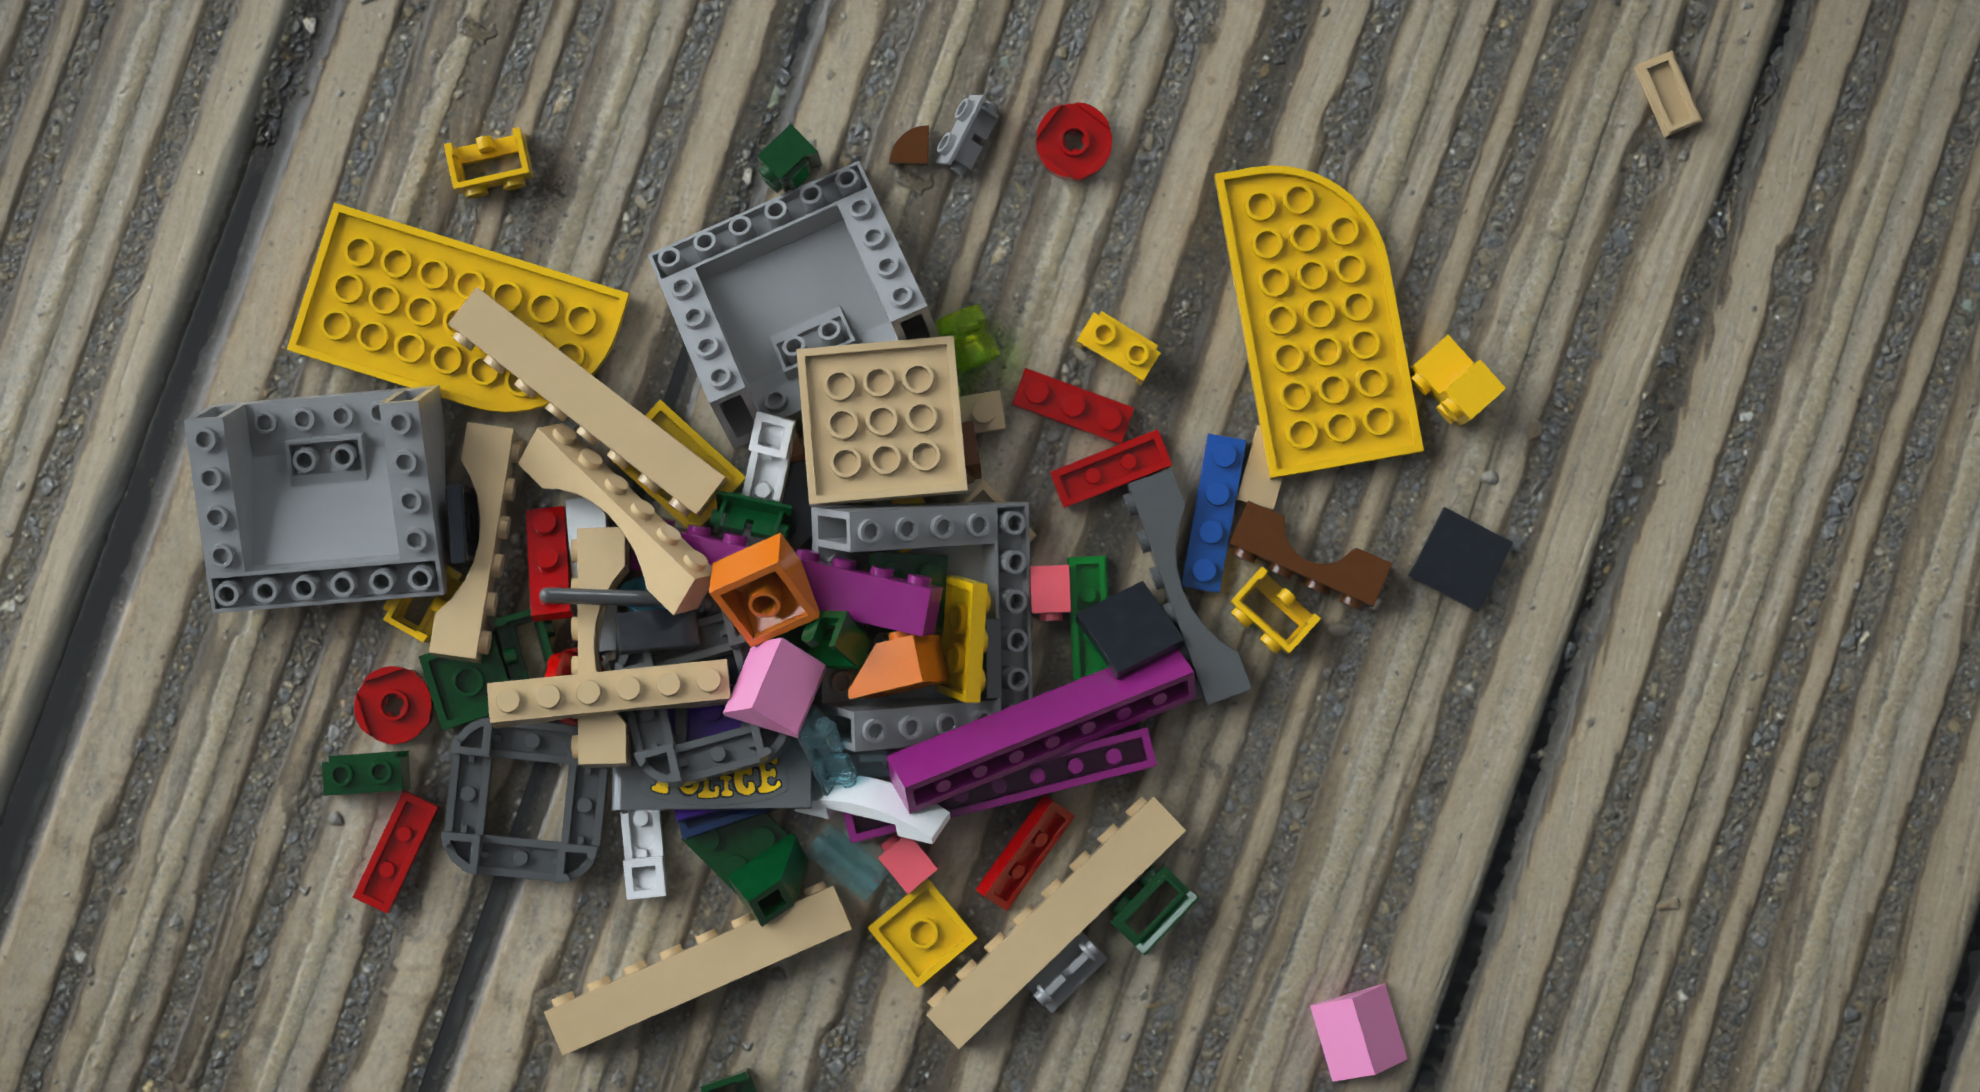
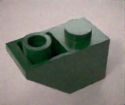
(771, 880)

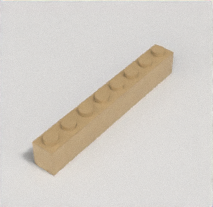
(588, 402)
(1055, 921)
(696, 970)

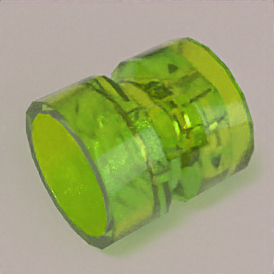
(971, 341)

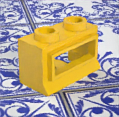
(486, 149)
(1119, 345)
(1282, 599)
(398, 607)

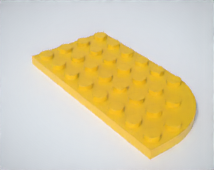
(390, 289)
(1317, 321)

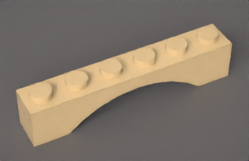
(601, 564)
(669, 565)
(462, 622)
(608, 692)

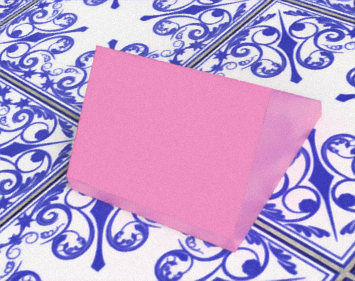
(776, 687)
(1359, 1033)

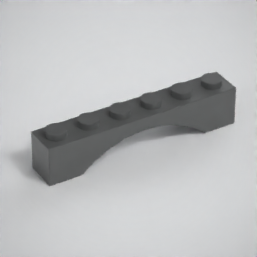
(1159, 510)

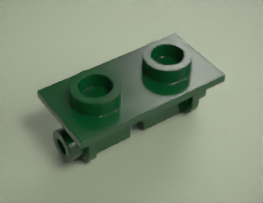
(737, 510)

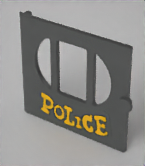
(775, 785)

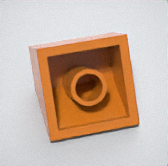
(763, 590)
(900, 666)

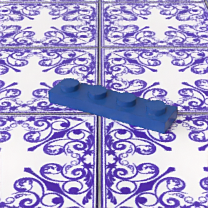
(1213, 513)

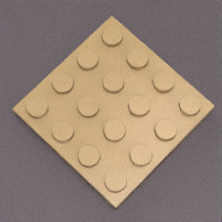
(881, 421)

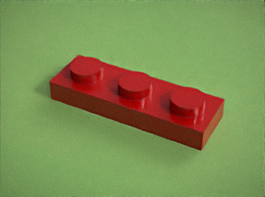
(1072, 406)
(1110, 469)
(548, 560)
(396, 851)
(1025, 852)

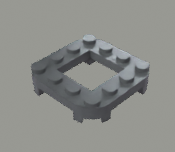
(709, 756)
(515, 856)

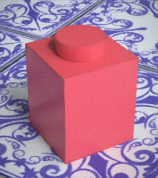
(1050, 591)
(907, 861)

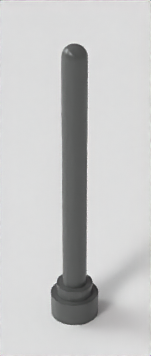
(615, 597)

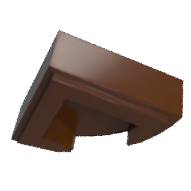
(911, 148)

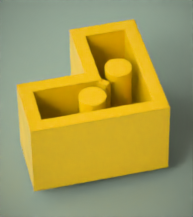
(1455, 382)

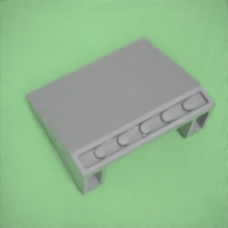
(785, 279)
(318, 526)
(982, 544)

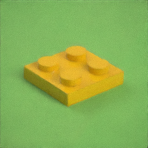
(922, 933)

